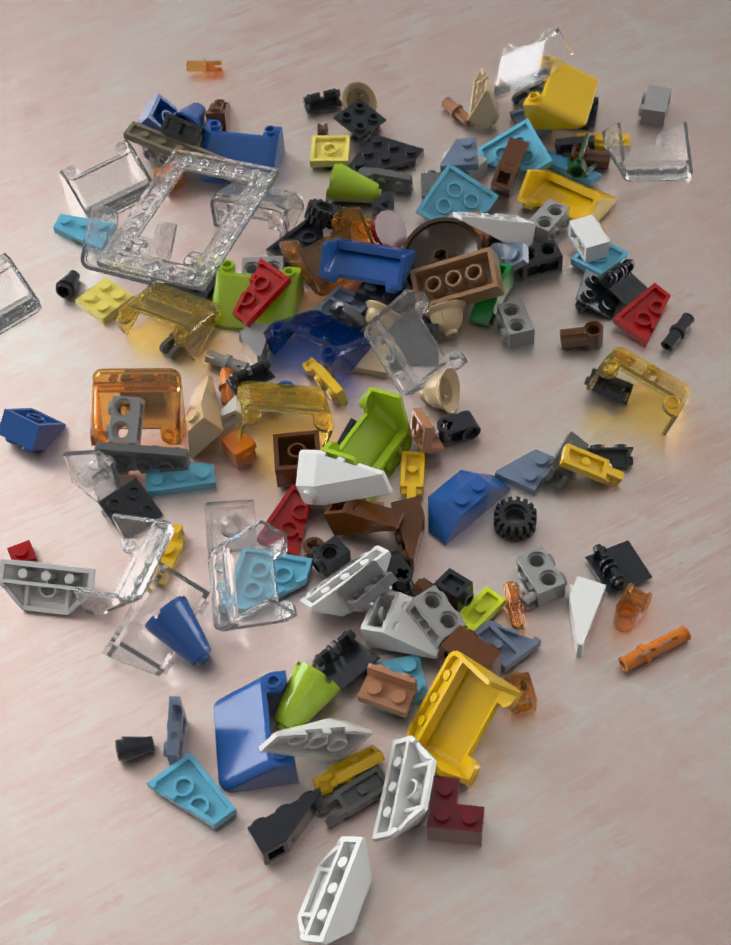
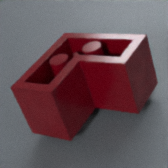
(450, 820)

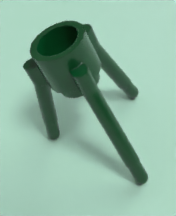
(578, 167)

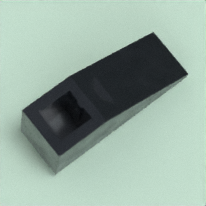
(279, 832)

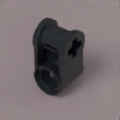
(459, 427)
(402, 572)

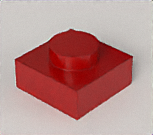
(22, 551)

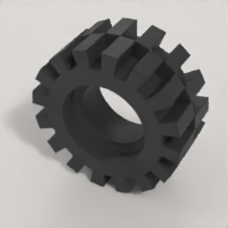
(321, 213)
(515, 530)

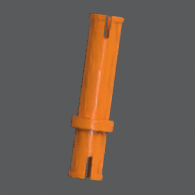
(630, 660)

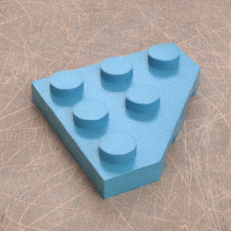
(536, 154)
(455, 193)
(292, 573)

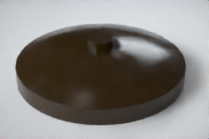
(441, 240)

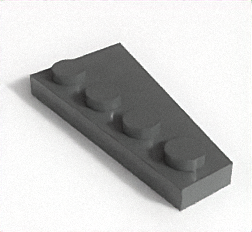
(145, 458)

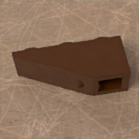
(219, 111)
(508, 167)
(361, 517)
(411, 528)

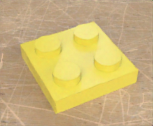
(329, 149)
(103, 300)

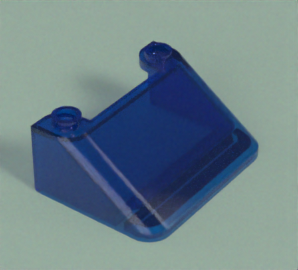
(342, 344)

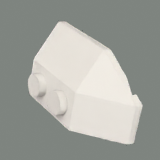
(44, 585)
(324, 597)
(405, 788)
(336, 892)

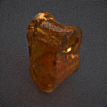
(633, 605)

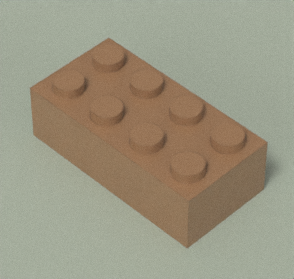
(465, 277)

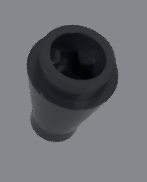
(67, 285)
(132, 747)

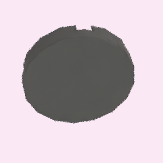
(348, 316)

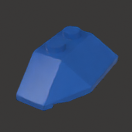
(462, 502)

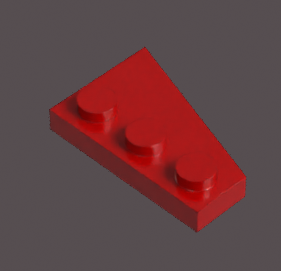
(262, 291)
(643, 314)
(291, 518)

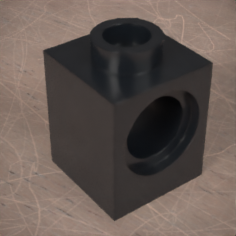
(334, 549)

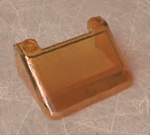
(348, 224)
(156, 386)

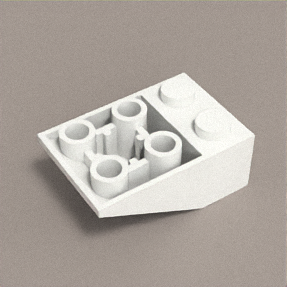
(393, 629)

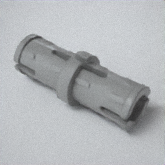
(225, 361)

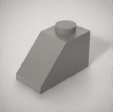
(254, 342)

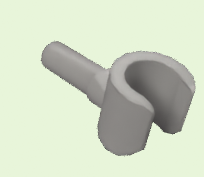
(528, 598)

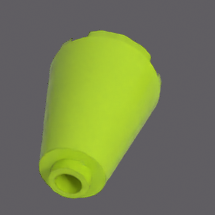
(351, 186)
(304, 696)

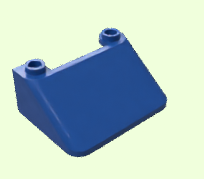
(249, 148)
(366, 263)
(241, 728)

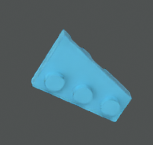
(71, 227)
(198, 477)
(193, 791)

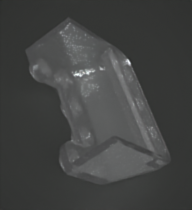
(101, 228)

